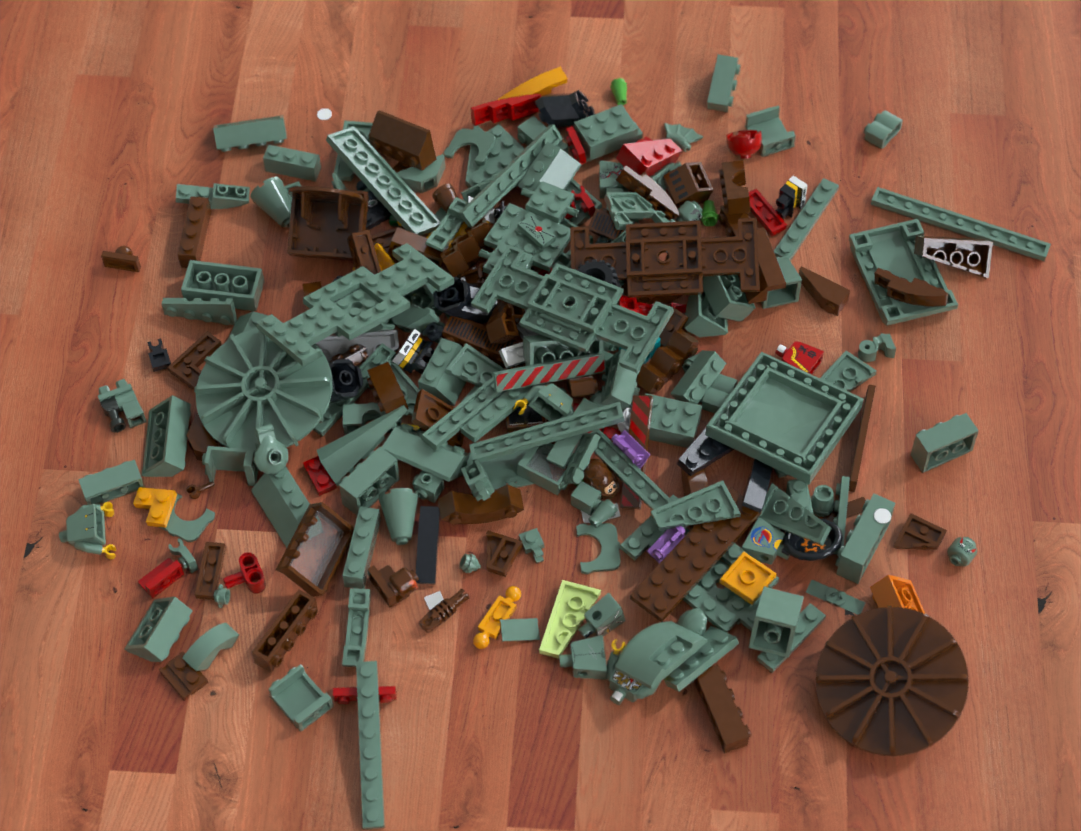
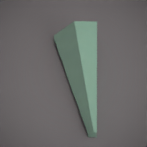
(346, 451)

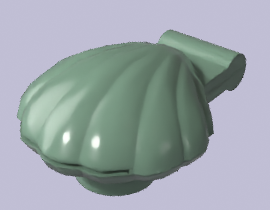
(270, 454)
(693, 620)

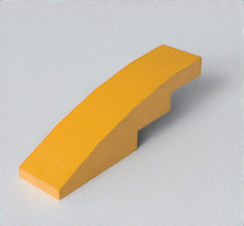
(540, 84)

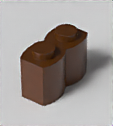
(582, 386)

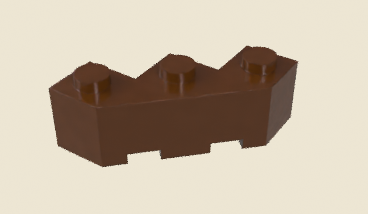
(466, 248)
(503, 321)
(667, 361)

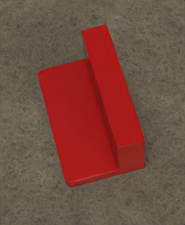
(161, 577)

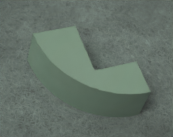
(206, 648)

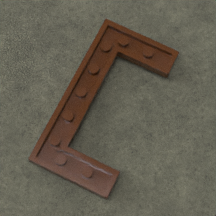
(186, 364)

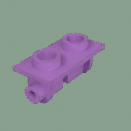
(631, 448)
(666, 543)

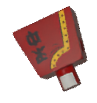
(801, 356)

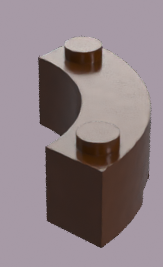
(465, 509)

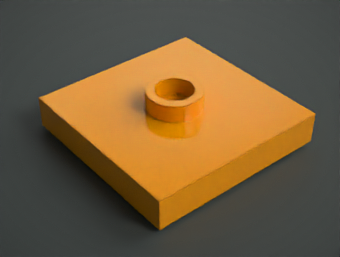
(747, 578)

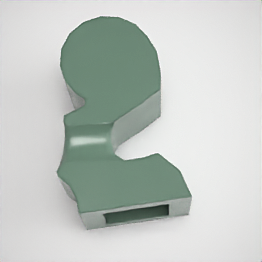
(868, 349)

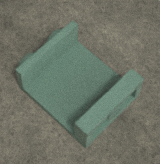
(774, 134)
(231, 460)

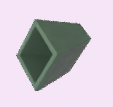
(793, 284)

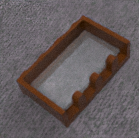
(316, 549)

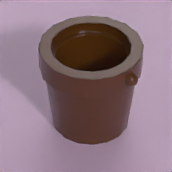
(444, 196)

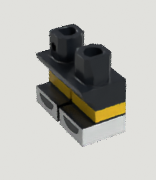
(791, 195)
(412, 352)

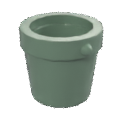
(822, 500)

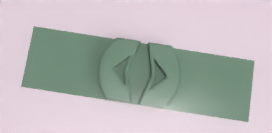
(835, 597)

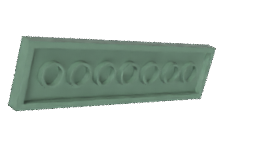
(383, 181)

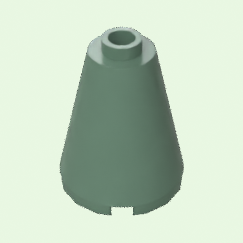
(273, 200)
(399, 513)

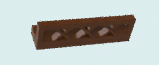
(363, 251)

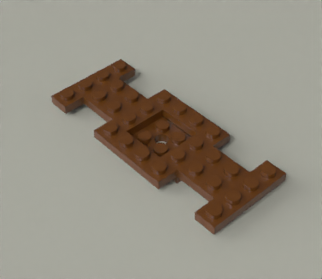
(688, 256)

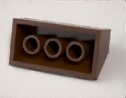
(402, 140)

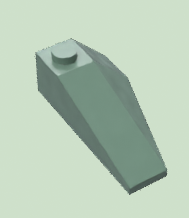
(701, 318)

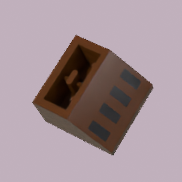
(688, 183)

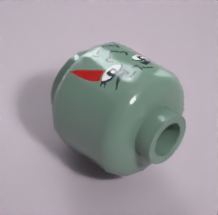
(962, 551)

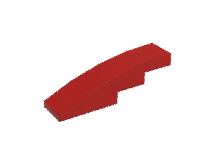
(505, 108)

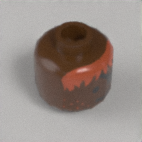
(403, 582)

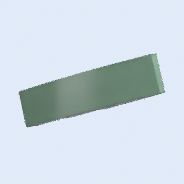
(564, 448)

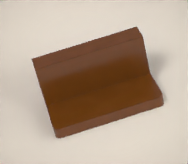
(380, 580)

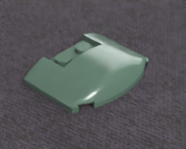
(657, 652)

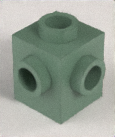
(428, 486)

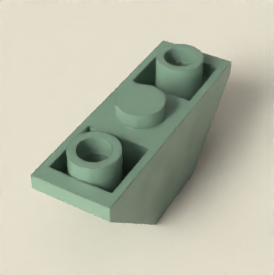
(424, 180)
(415, 318)

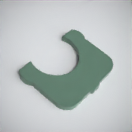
(463, 137)
(185, 529)
(610, 556)

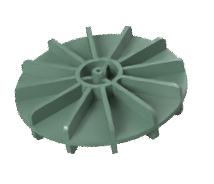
(257, 385)

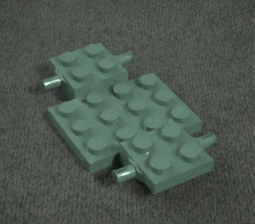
(549, 207)

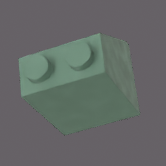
(776, 622)

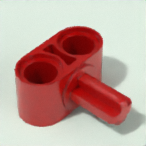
(247, 574)

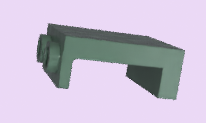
(300, 698)

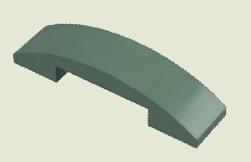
(448, 227)
(357, 627)

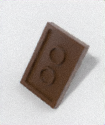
(429, 411)

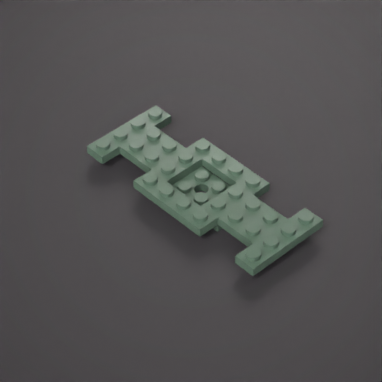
(378, 299)
(592, 313)
(723, 606)

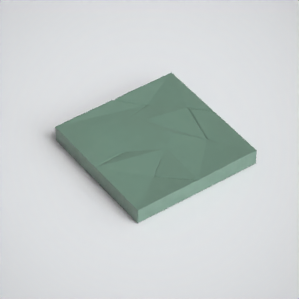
(784, 417)

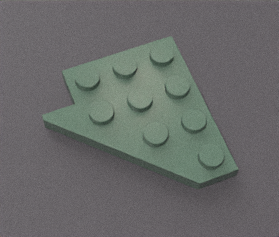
(500, 156)

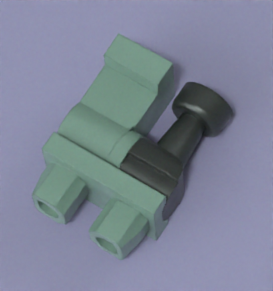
(121, 400)

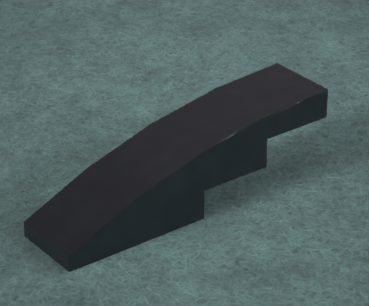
(757, 486)
(427, 544)

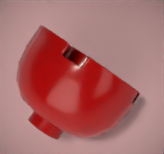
(744, 143)

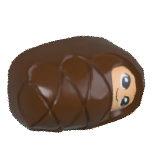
(601, 478)

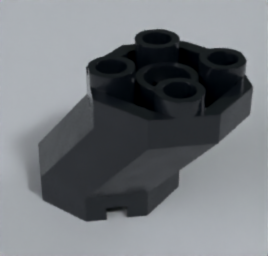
(564, 108)
(457, 301)
(345, 379)

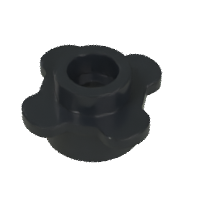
(433, 331)

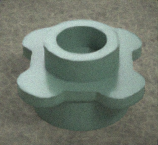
(222, 596)

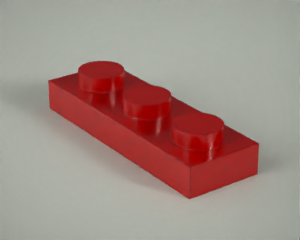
(765, 213)
(348, 694)

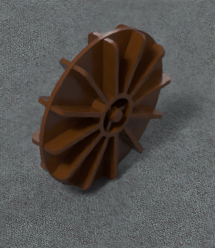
(892, 681)

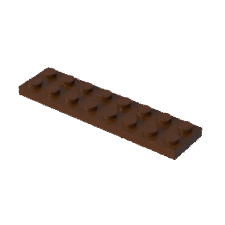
(691, 561)

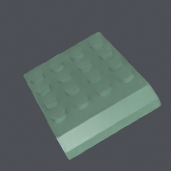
(893, 250)

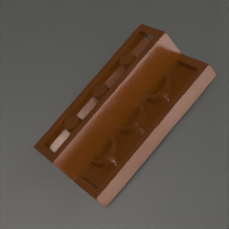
(769, 270)

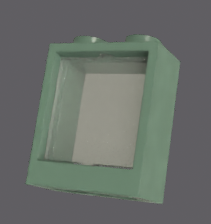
(541, 472)

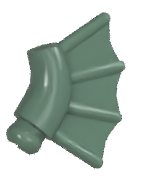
(681, 136)

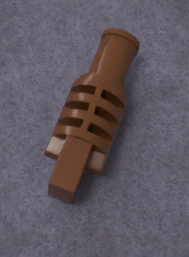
(443, 611)

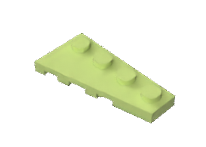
(567, 616)

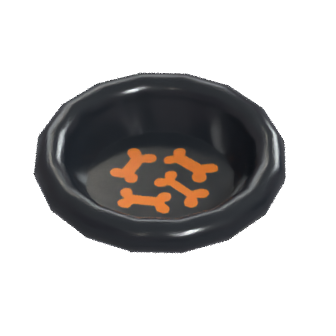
(810, 551)

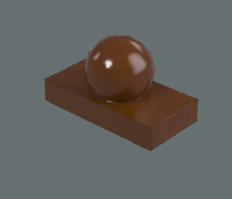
(121, 259)

